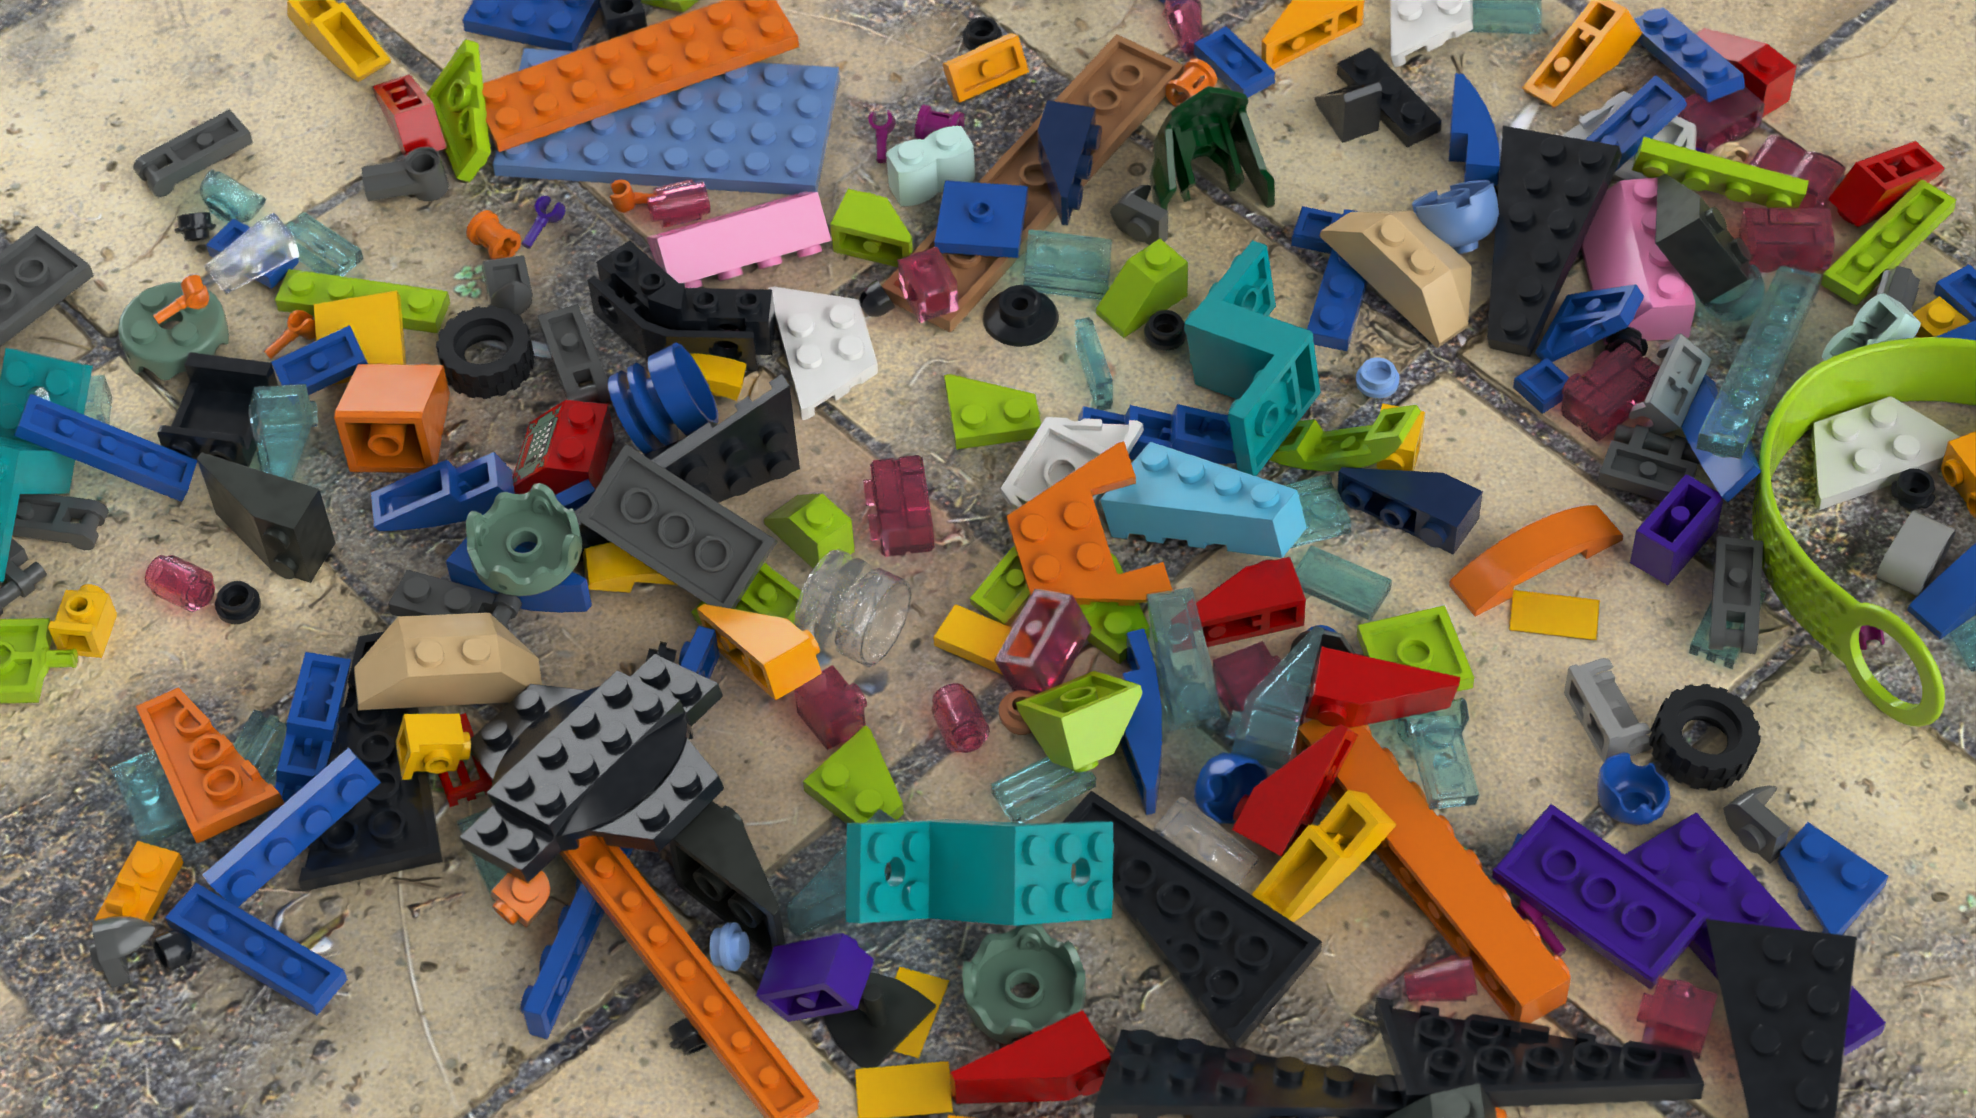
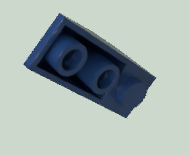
(1064, 150)
(1418, 502)

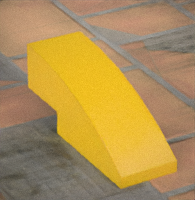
(338, 36)
(1325, 855)

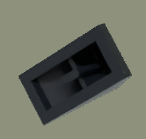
(1352, 109)

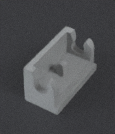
(1673, 386)
(1604, 710)

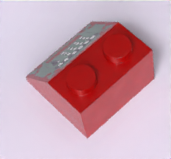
(565, 447)

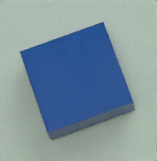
(1309, 227)
(1541, 385)

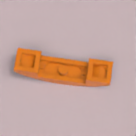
(1531, 551)

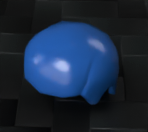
(1224, 783)
(1631, 791)

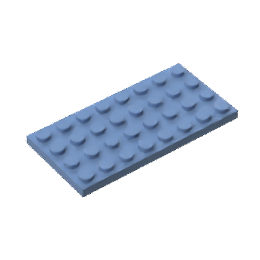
(735, 132)

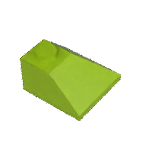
(1081, 718)

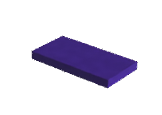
(1600, 896)

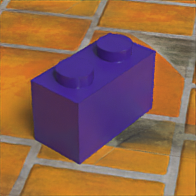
(1676, 529)
(815, 977)

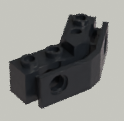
(647, 304)

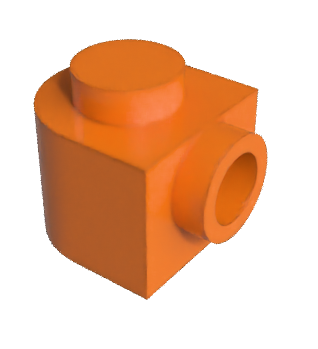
(521, 900)

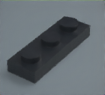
(1400, 106)

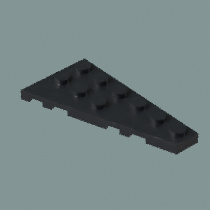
(1545, 210)
(733, 455)
(393, 823)
(1209, 932)
(1785, 1014)
(1525, 1064)
(1198, 1080)

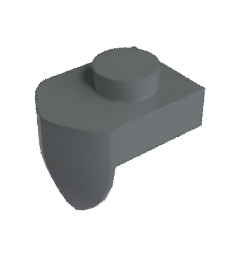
(1140, 217)
(508, 283)
(1755, 824)
(113, 941)

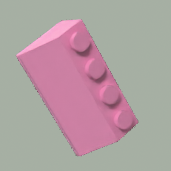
(741, 239)
(1624, 253)

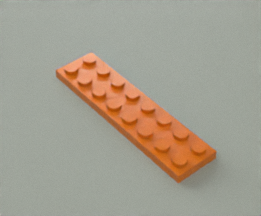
(634, 68)

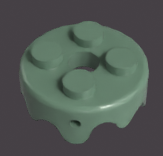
(167, 349)
(520, 519)
(1016, 958)

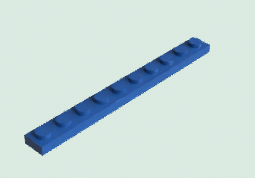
(581, 919)

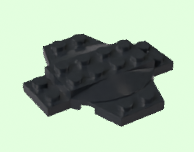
(593, 765)

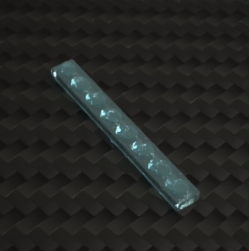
(1758, 363)

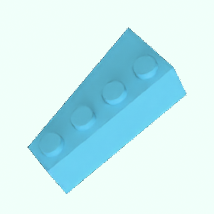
(1204, 504)

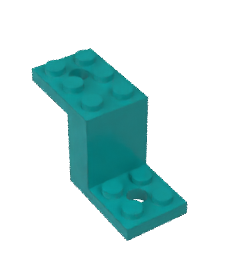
(1252, 358)
(24, 465)
(979, 871)

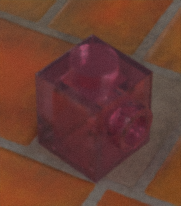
(928, 284)
(831, 707)
(1677, 1015)

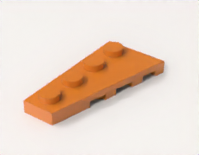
(203, 768)

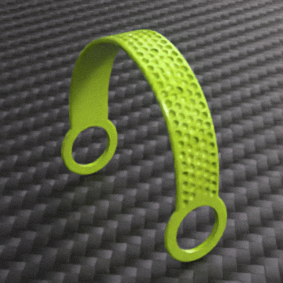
(1907, 371)

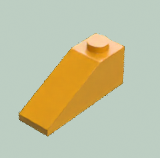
(1308, 26)
(1585, 52)
(764, 648)

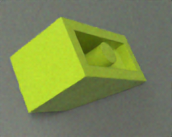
(870, 229)
(1146, 284)
(812, 527)

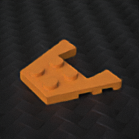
(1065, 544)

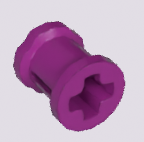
(931, 120)

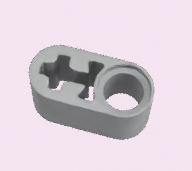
(1916, 553)

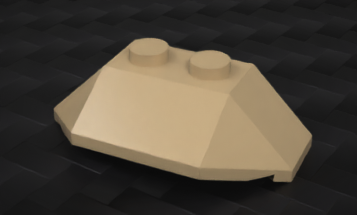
(1408, 268)
(444, 663)

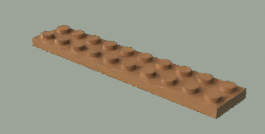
(1124, 88)

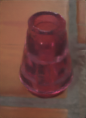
(1185, 22)
(1443, 980)

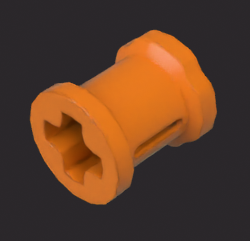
(1190, 82)
(494, 237)

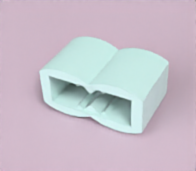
(922, 166)
(1876, 322)

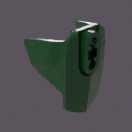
(1211, 126)

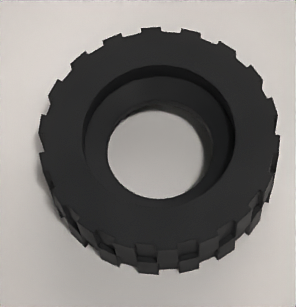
(478, 326)
(1719, 709)

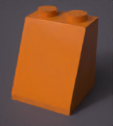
(393, 417)

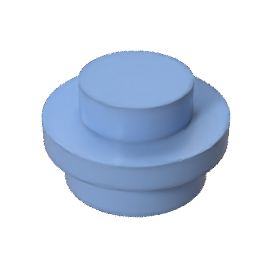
(1377, 378)
(729, 946)

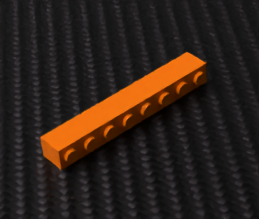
(1450, 883)

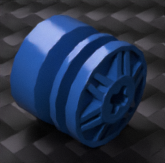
(662, 399)

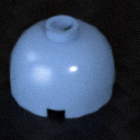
(1460, 215)

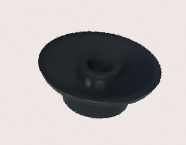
(1020, 316)

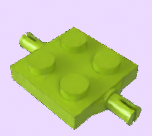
(27, 658)

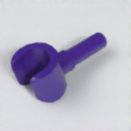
(542, 219)

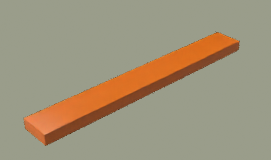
(691, 980)

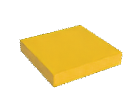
(375, 322)

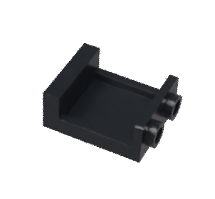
(216, 408)

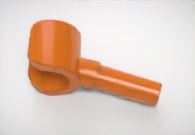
(624, 197)
(194, 296)
(298, 324)

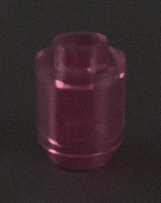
(678, 203)
(180, 582)
(959, 718)

